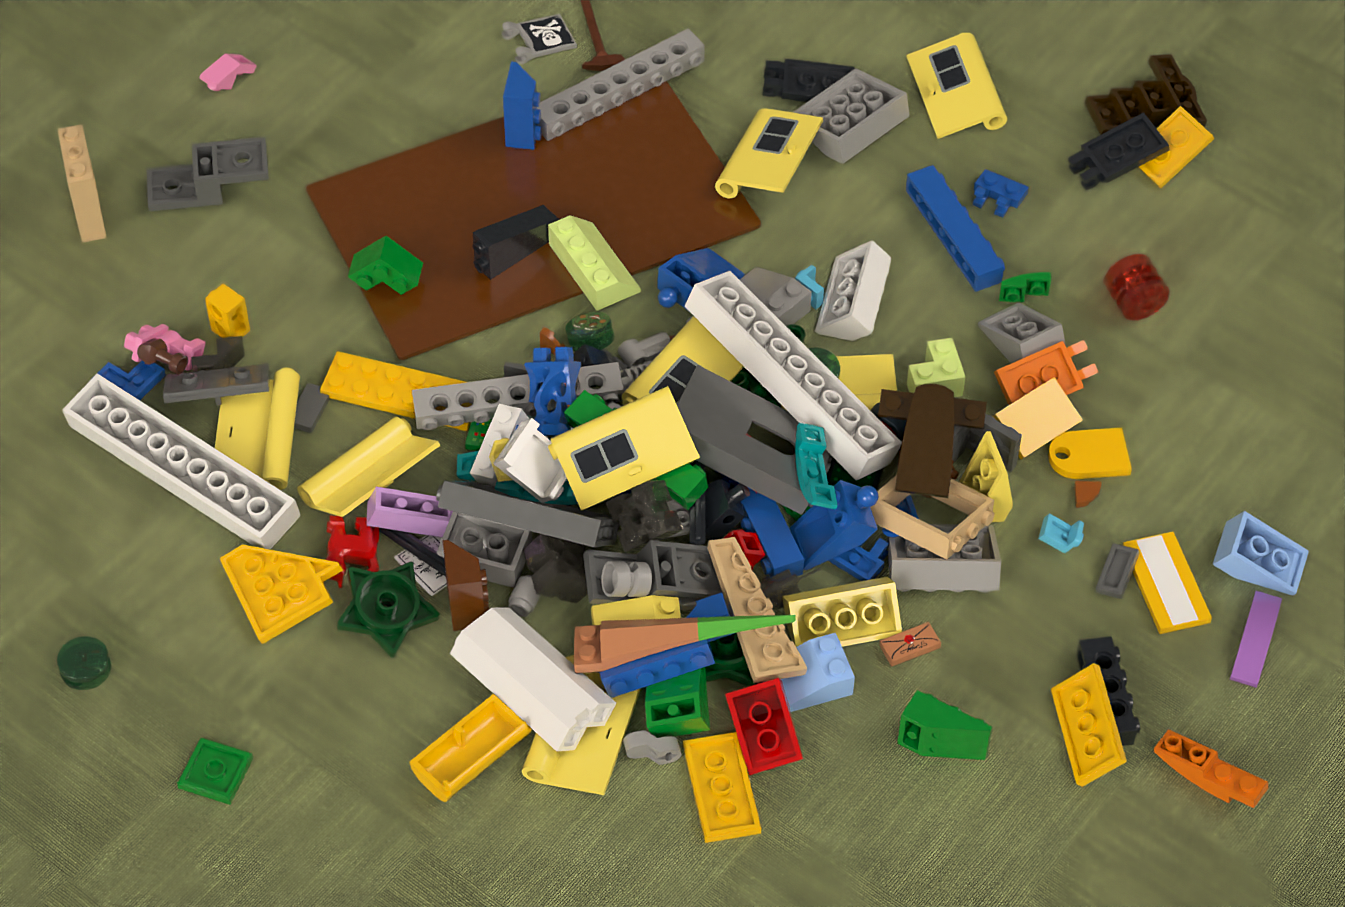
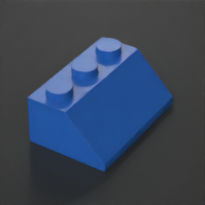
(521, 110)

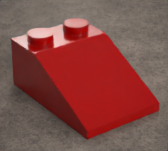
(764, 726)

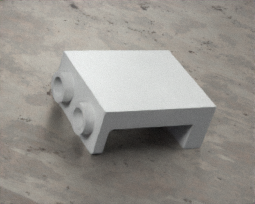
(531, 463)

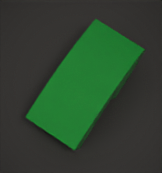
(1017, 287)

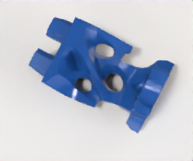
(558, 384)

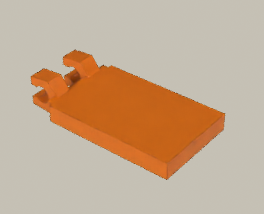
(1036, 369)

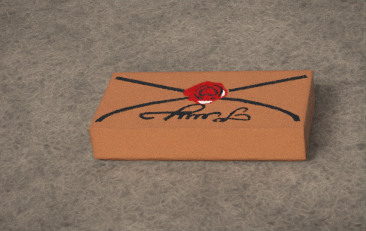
(910, 644)

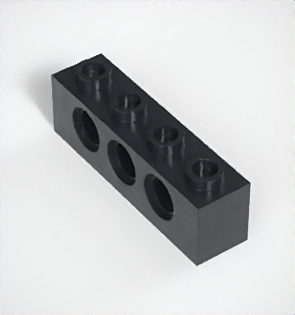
(1106, 655)

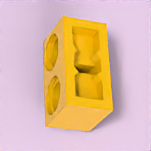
(227, 312)

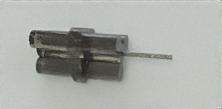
(781, 585)

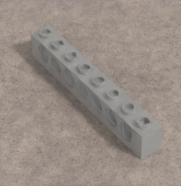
(620, 83)
(503, 390)

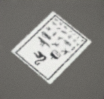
(425, 575)

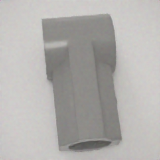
(646, 350)

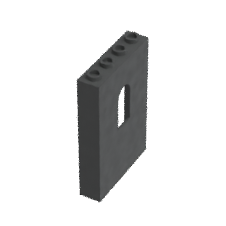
(718, 421)
(543, 518)

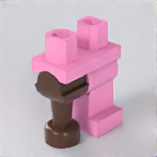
(163, 346)

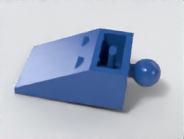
(685, 270)
(831, 532)

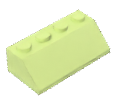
(591, 261)

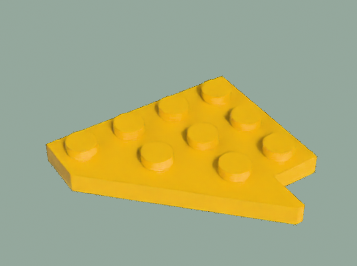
(278, 587)

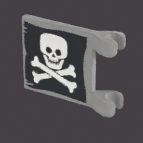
(541, 37)

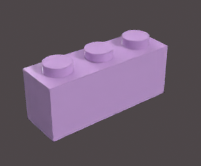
(407, 512)

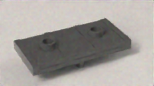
(216, 383)

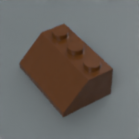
(465, 586)

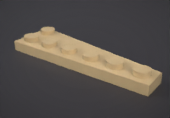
(767, 648)

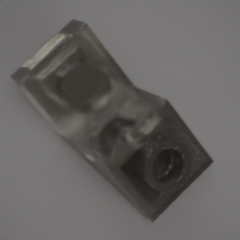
(229, 353)

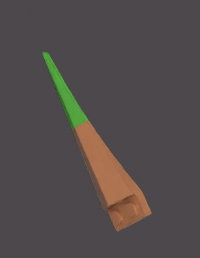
(623, 641)

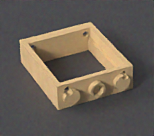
(81, 183)
(961, 497)

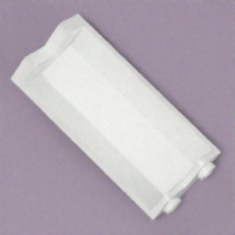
(532, 678)

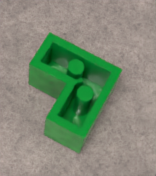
(386, 263)

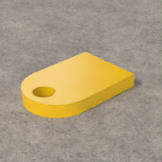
(1090, 454)

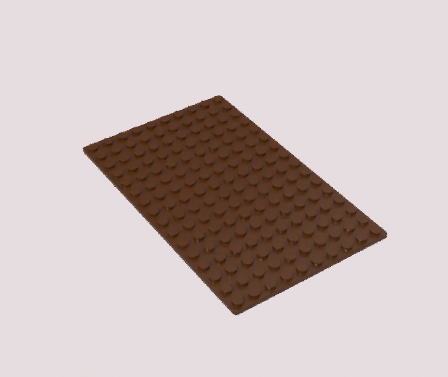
(630, 172)

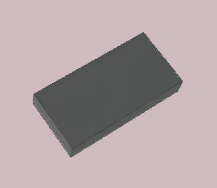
(310, 408)
(1117, 571)

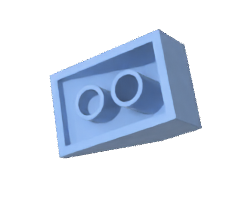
(1260, 554)
(826, 677)

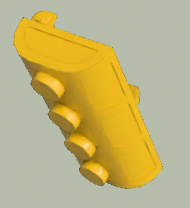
(468, 748)

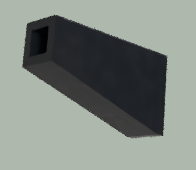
(511, 240)

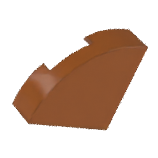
(548, 340)
(1086, 492)

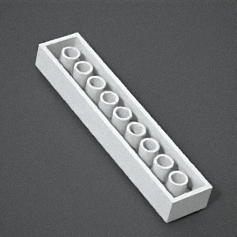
(792, 374)
(182, 463)

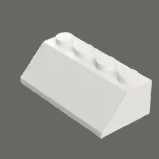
(854, 292)

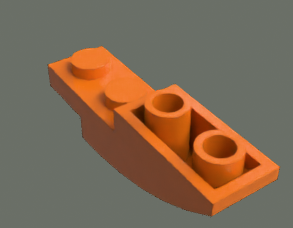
(1208, 772)

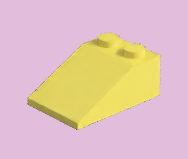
(989, 476)
(637, 608)

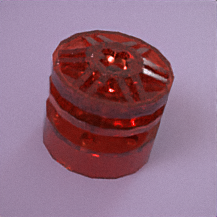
(1136, 287)

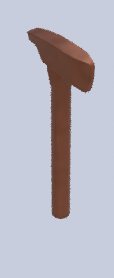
(602, 60)

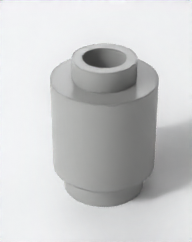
(523, 597)

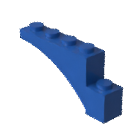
(670, 662)

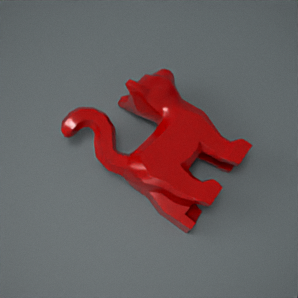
(350, 548)

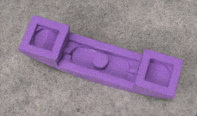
(1256, 639)

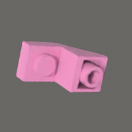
(224, 71)

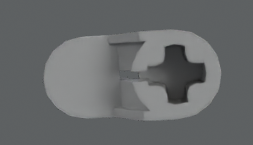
(660, 750)

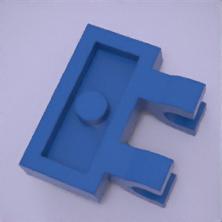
(1002, 189)
(861, 563)

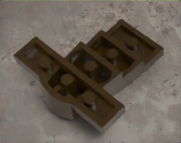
(1154, 98)
(929, 434)

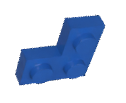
(137, 381)

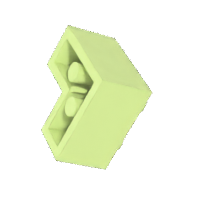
(941, 368)

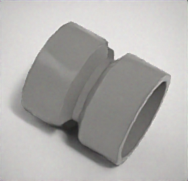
(626, 579)

